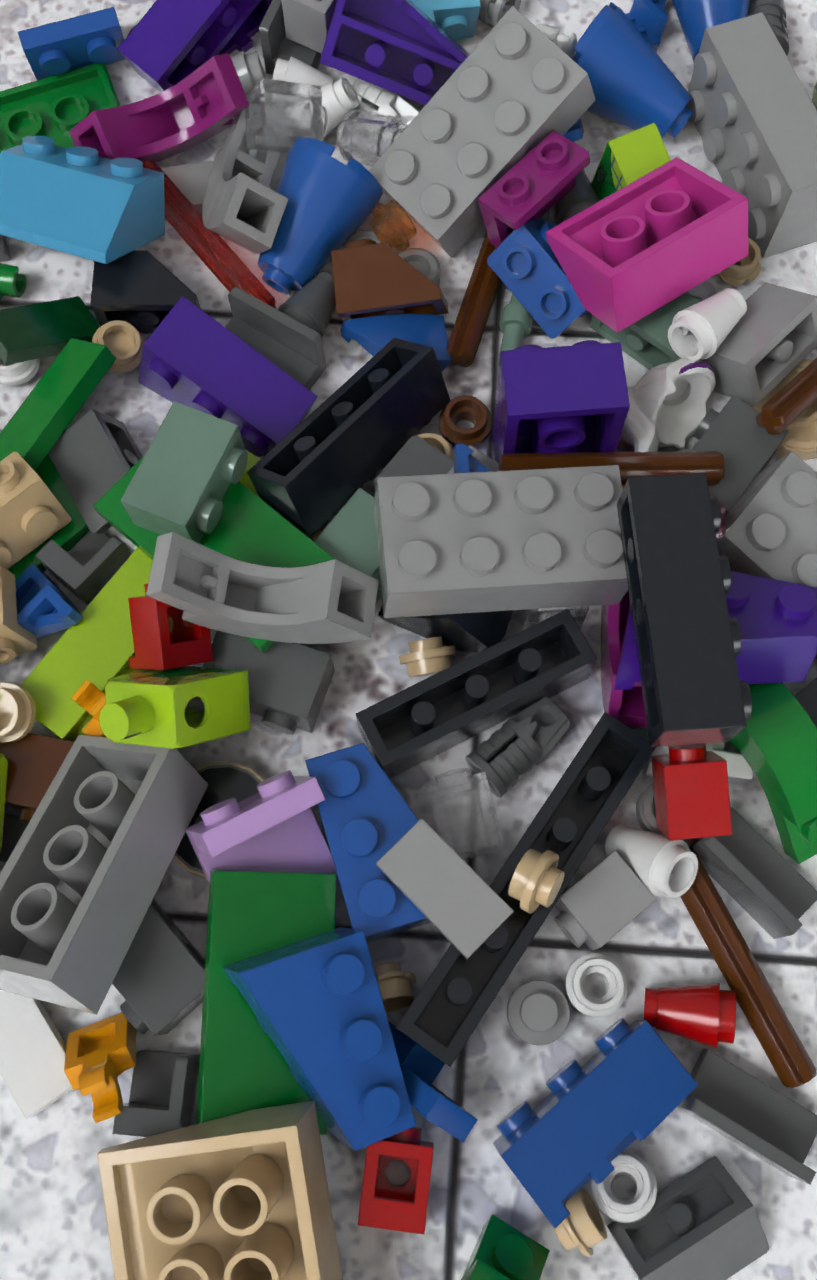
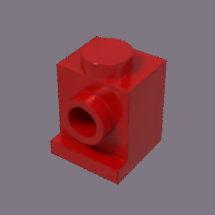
(164, 638)
(393, 1205)

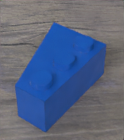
(362, 823)
(332, 1030)
(592, 1115)

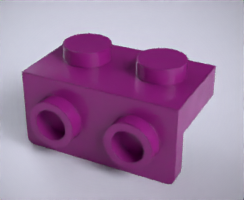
(532, 186)

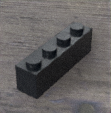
(351, 435)
(682, 611)
(476, 693)

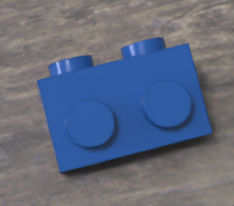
(73, 43)
(536, 277)

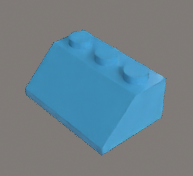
(79, 200)

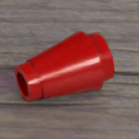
(693, 1012)

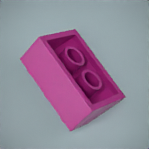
(651, 242)

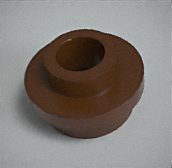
(468, 409)

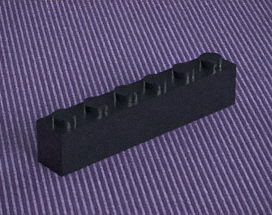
(568, 825)

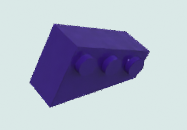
(185, 34)
(391, 47)
(216, 372)
(775, 628)

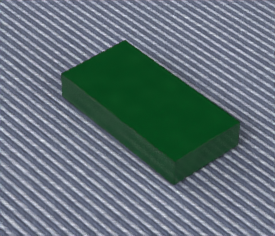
(43, 329)

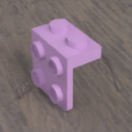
(265, 831)

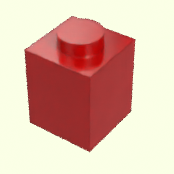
(691, 793)

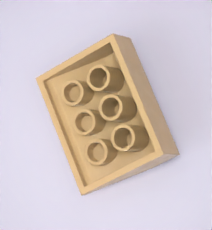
(223, 1200)

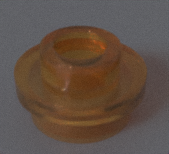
(393, 225)

